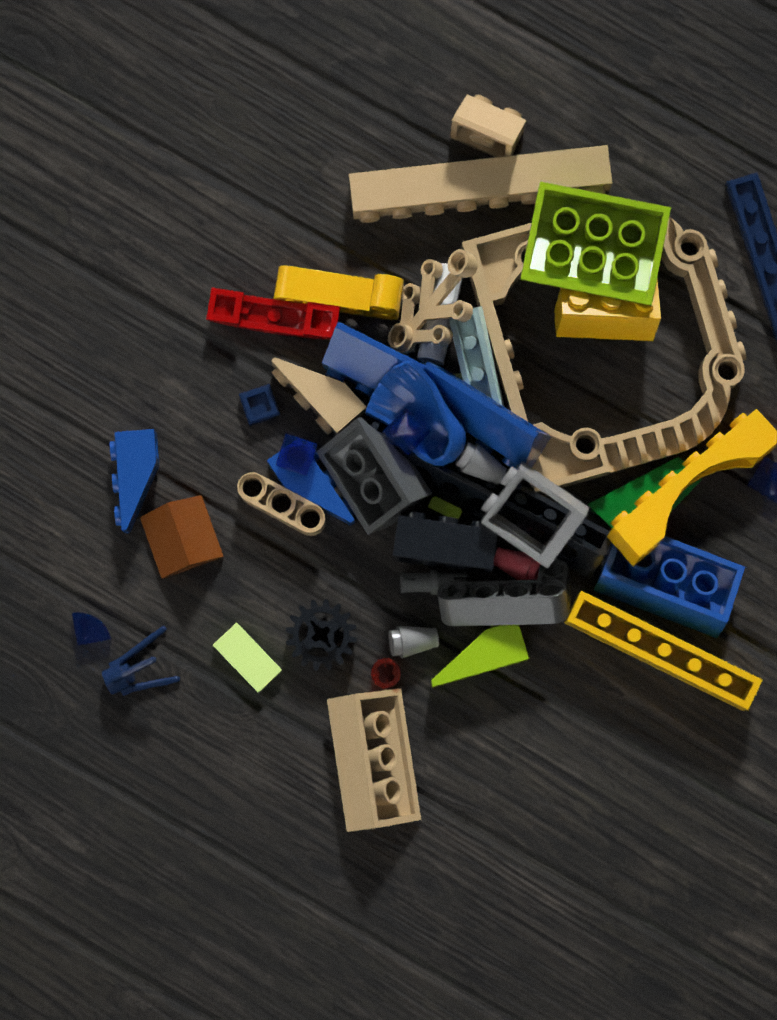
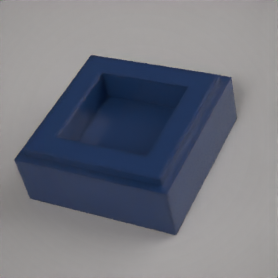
(259, 404)

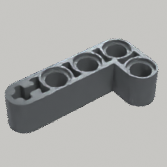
(508, 601)

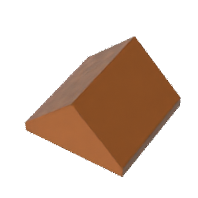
(181, 536)

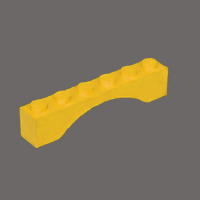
(741, 447)

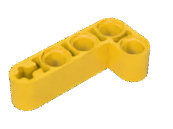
(354, 294)

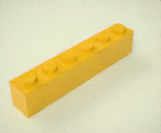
(663, 651)

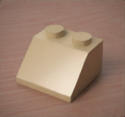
(487, 127)

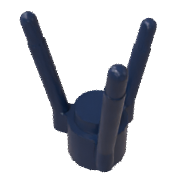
(121, 676)

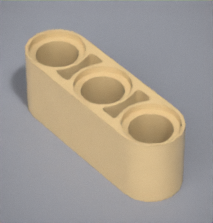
(270, 492)

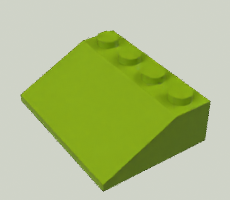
(595, 243)

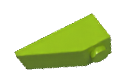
(490, 651)

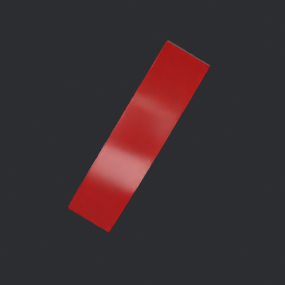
(272, 315)

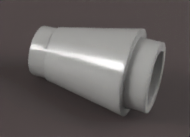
(480, 464)
(412, 640)

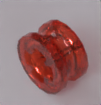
(375, 674)

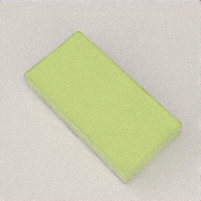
(247, 657)

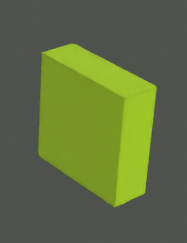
(442, 508)

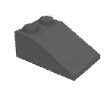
(373, 476)

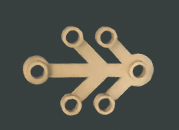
(407, 333)

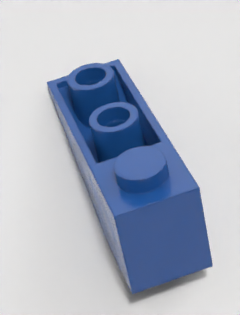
(136, 467)
(316, 487)

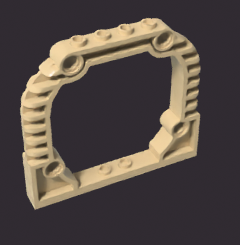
(560, 460)

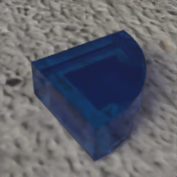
(89, 629)

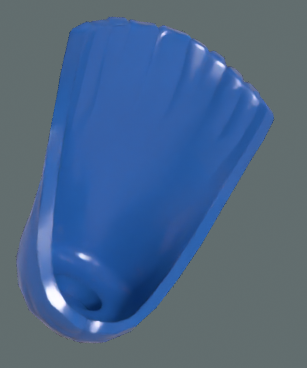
(413, 389)

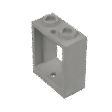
(541, 553)

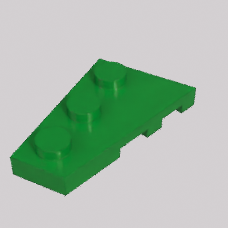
(623, 498)

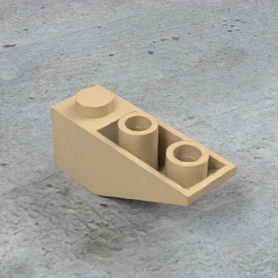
(326, 396)

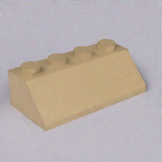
(373, 759)

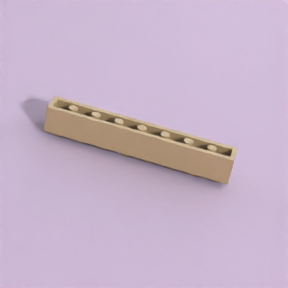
(476, 182)

